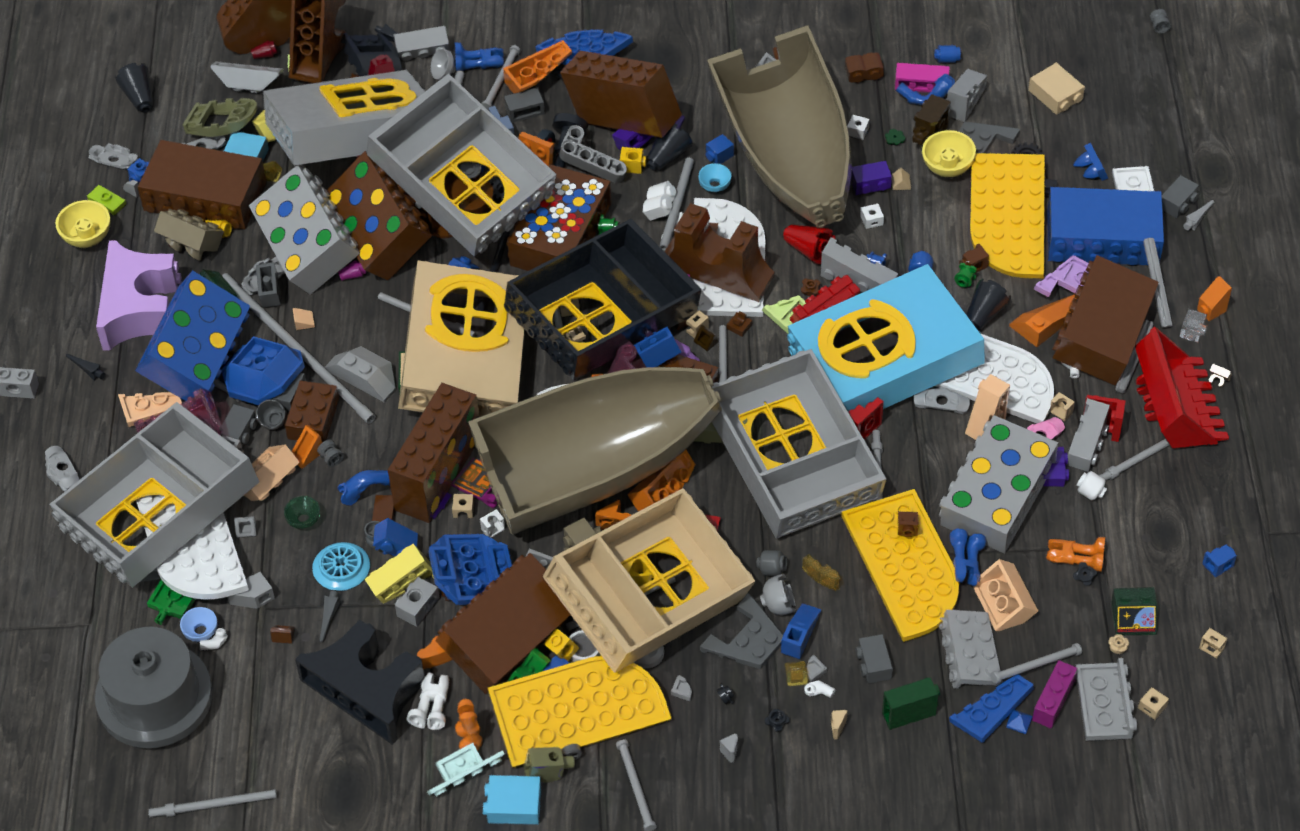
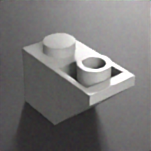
(258, 595)

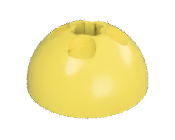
(948, 153)
(83, 223)

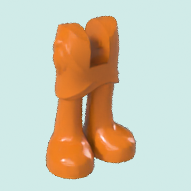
(1063, 552)
(468, 725)

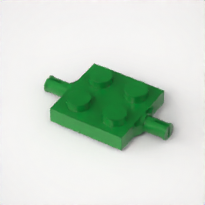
(168, 603)

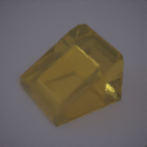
(272, 171)
(796, 673)

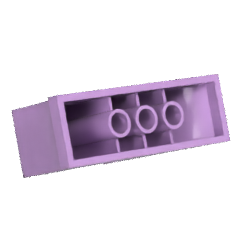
(125, 300)

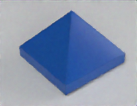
(1019, 721)

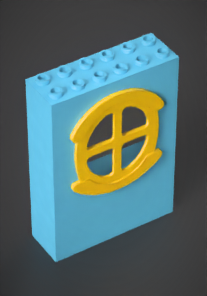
(931, 347)

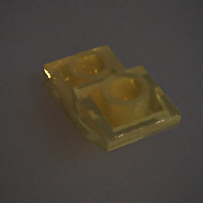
(822, 575)

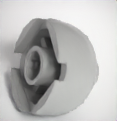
(778, 596)

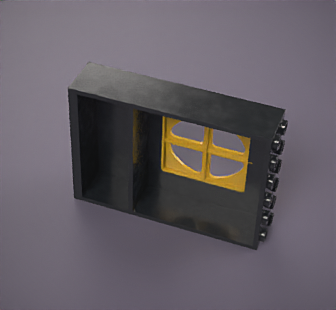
(619, 270)

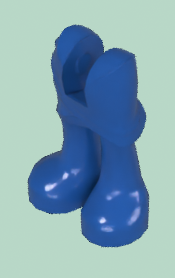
(484, 58)
(973, 545)

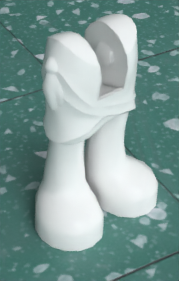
(430, 693)

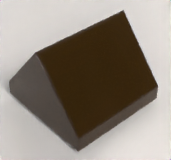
(705, 338)

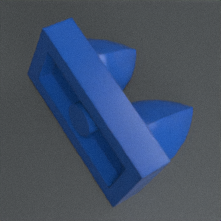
(1088, 158)

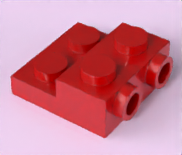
(868, 418)

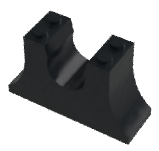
(365, 694)

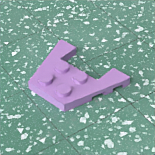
(1066, 275)

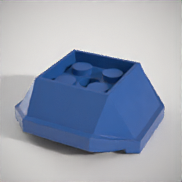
(261, 370)
(467, 564)

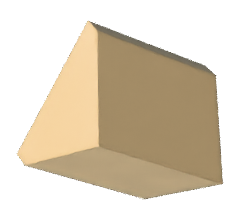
(901, 180)

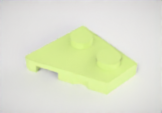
(782, 311)

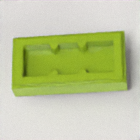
(107, 198)

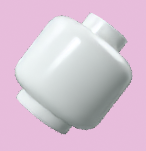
(1091, 485)

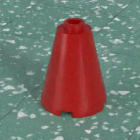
(808, 240)

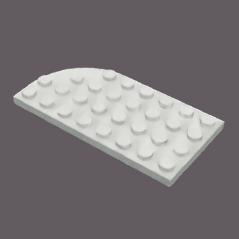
(715, 300)
(1028, 379)
(204, 565)

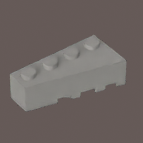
(841, 261)

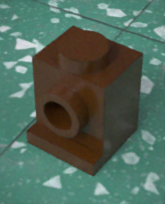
(977, 257)

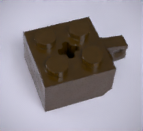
(931, 118)

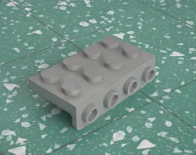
(969, 647)
(1105, 701)

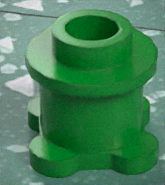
(606, 224)
(965, 275)

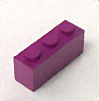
(1054, 694)

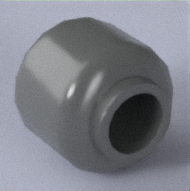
(771, 562)

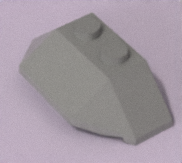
(245, 76)
(364, 371)

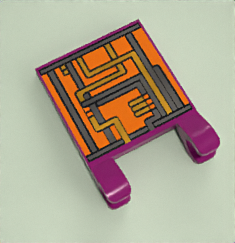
(475, 481)

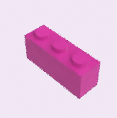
(919, 76)

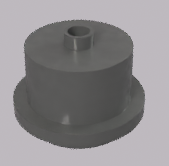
(151, 688)

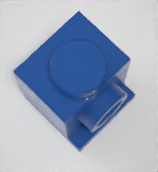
(1219, 560)

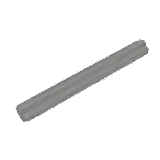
(1155, 273)
(1125, 378)

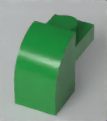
(532, 664)

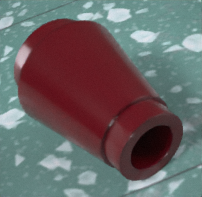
(265, 50)

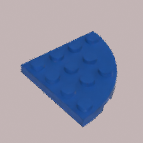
(591, 41)

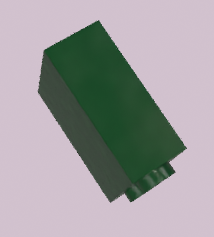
(910, 703)

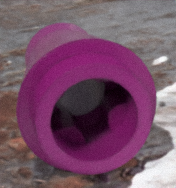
(351, 271)

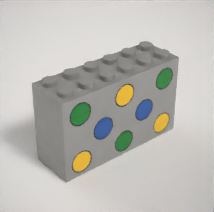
(304, 229)
(998, 482)

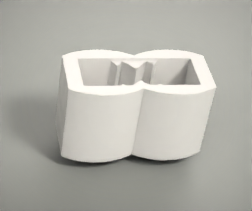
(659, 200)

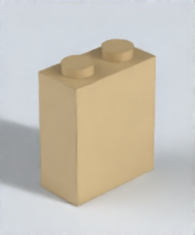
(1056, 88)

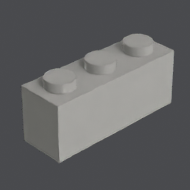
(420, 42)

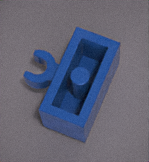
(657, 348)
(393, 537)

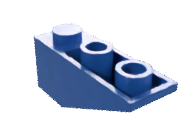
(799, 631)

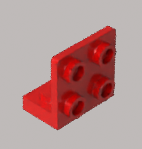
(1115, 414)

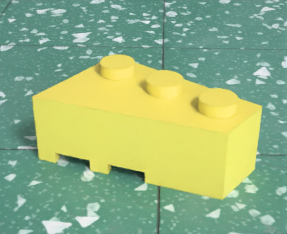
(398, 573)

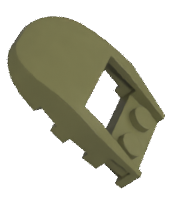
(239, 115)

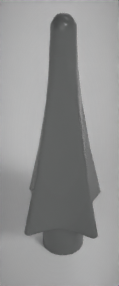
(330, 607)

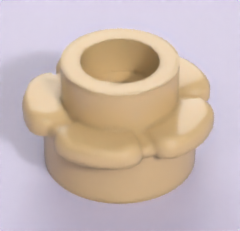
(1118, 648)

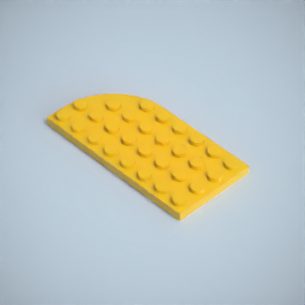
(1009, 212)
(909, 572)
(575, 706)

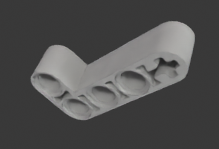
(594, 157)

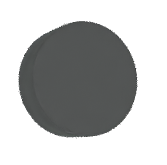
(572, 749)

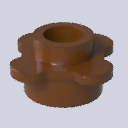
(810, 286)

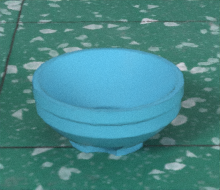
(712, 173)

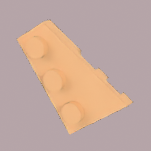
(143, 407)

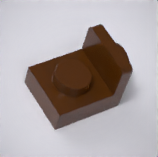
(908, 523)

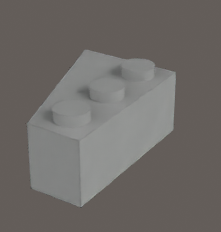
(965, 94)
(1088, 436)

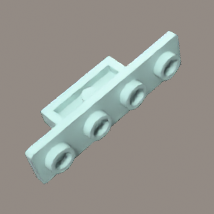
(459, 764)

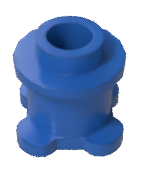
(876, 258)

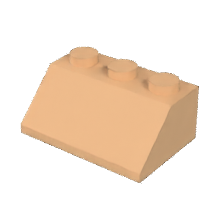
(271, 469)
(1004, 596)

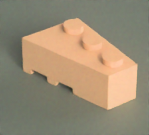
(990, 401)

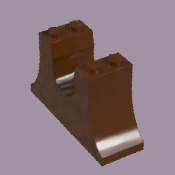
(314, 38)
(718, 261)

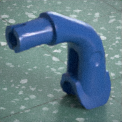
(941, 89)
(358, 483)

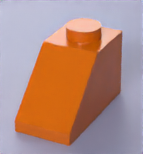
(1215, 299)

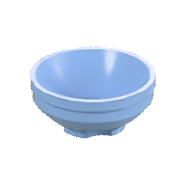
(198, 617)

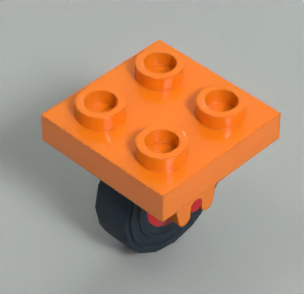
(540, 145)

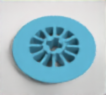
(341, 582)

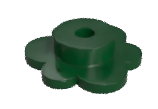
(894, 137)

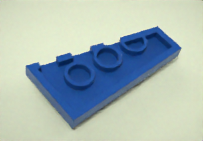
(993, 708)

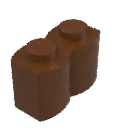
(864, 67)

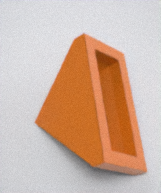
(306, 446)

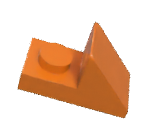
(610, 513)

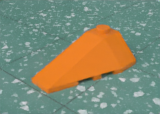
(535, 67)
(1043, 321)
(663, 482)

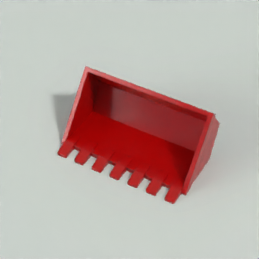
(1176, 393)

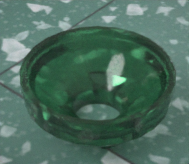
(302, 506)

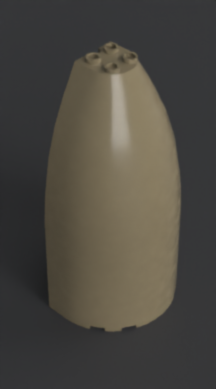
(790, 125)
(590, 439)

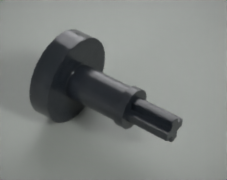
(561, 124)

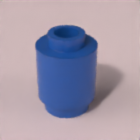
(947, 54)

